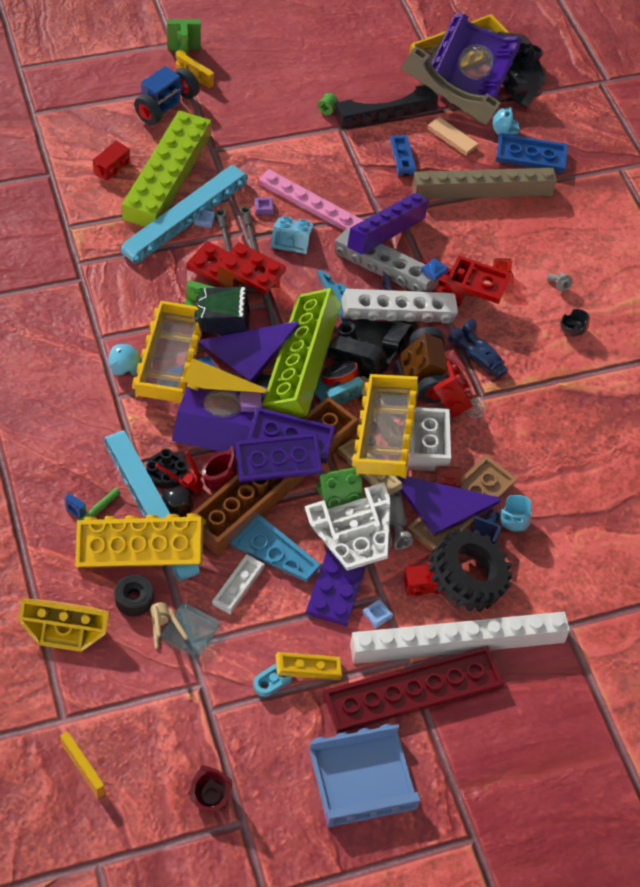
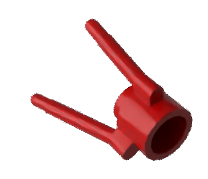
(190, 481)

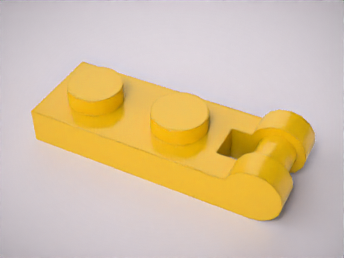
(202, 74)

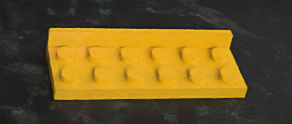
(139, 541)

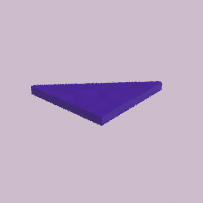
(251, 350)
(443, 505)

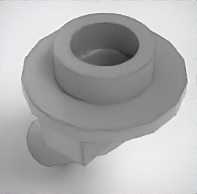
(563, 281)

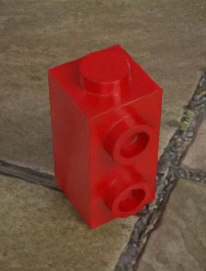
(111, 160)
(418, 581)

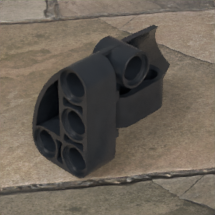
(526, 72)
(371, 344)

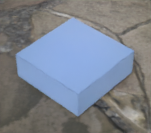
(206, 219)
(377, 613)

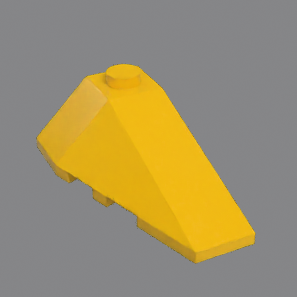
(209, 377)

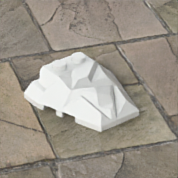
(355, 530)

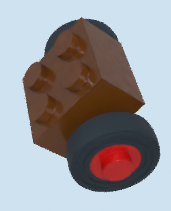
(426, 360)

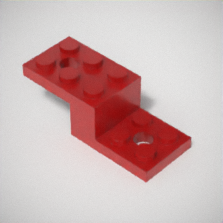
(236, 267)
(469, 278)

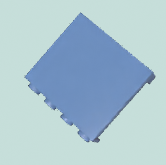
(362, 775)

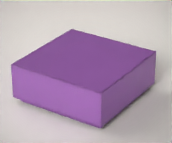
(264, 206)
(250, 401)

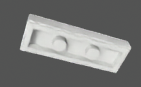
(238, 584)

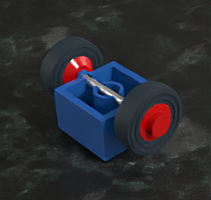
(163, 92)

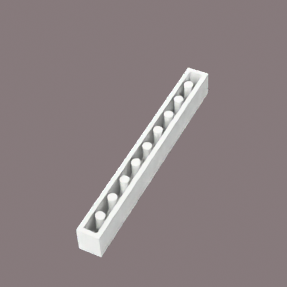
(458, 637)

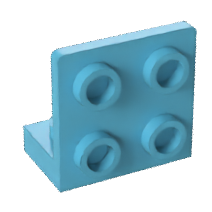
(291, 234)
(339, 392)

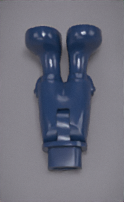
(481, 353)

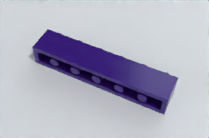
(387, 223)

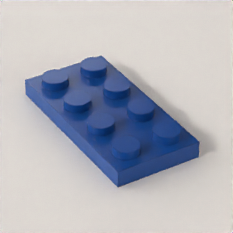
(531, 152)

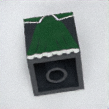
(223, 310)

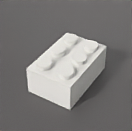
(430, 439)

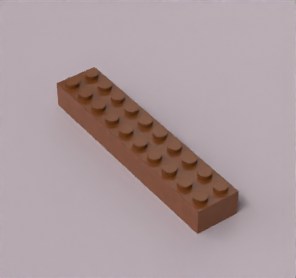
(240, 503)

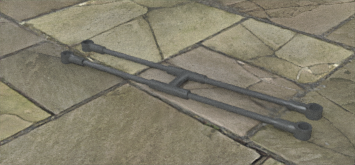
(220, 216)

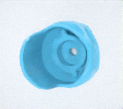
(504, 122)
(124, 359)
(517, 513)

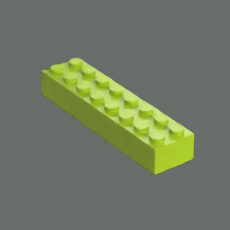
(166, 169)
(303, 354)

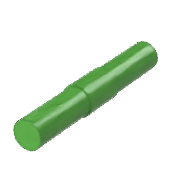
(101, 505)

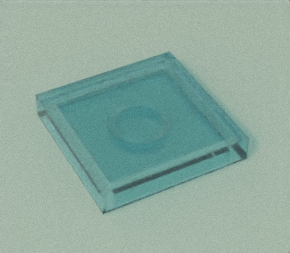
(197, 626)

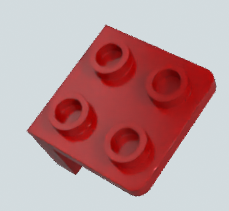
(454, 391)

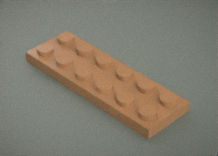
(485, 478)

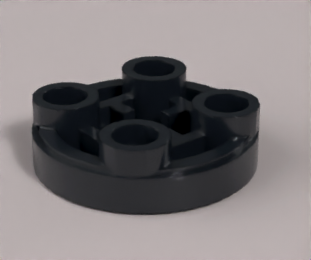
(172, 462)

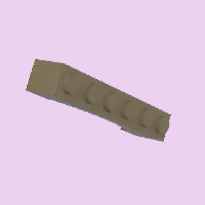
(420, 67)

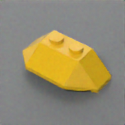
(62, 623)

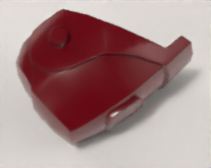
(219, 469)
(210, 790)

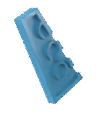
(271, 546)

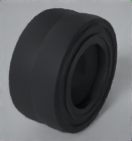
(130, 584)

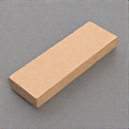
(452, 136)

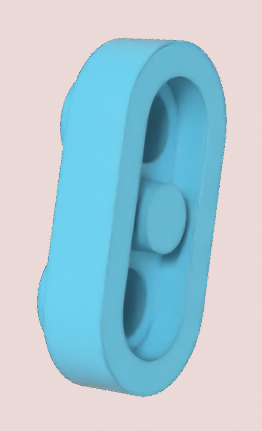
(272, 680)

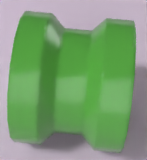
(327, 103)

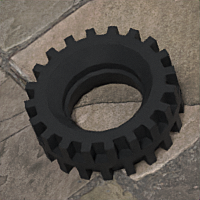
(460, 585)

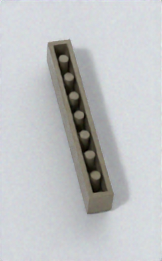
(484, 183)

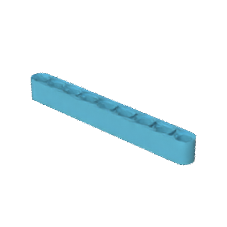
(183, 214)
(141, 487)

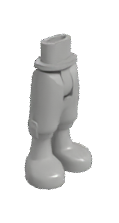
(397, 519)

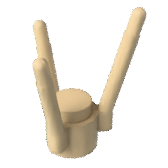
(160, 616)

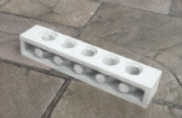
(399, 305)

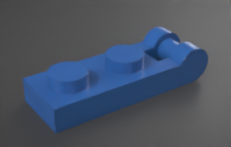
(402, 155)

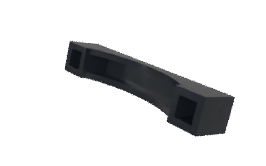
(355, 114)

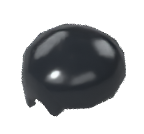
(575, 323)
(178, 500)

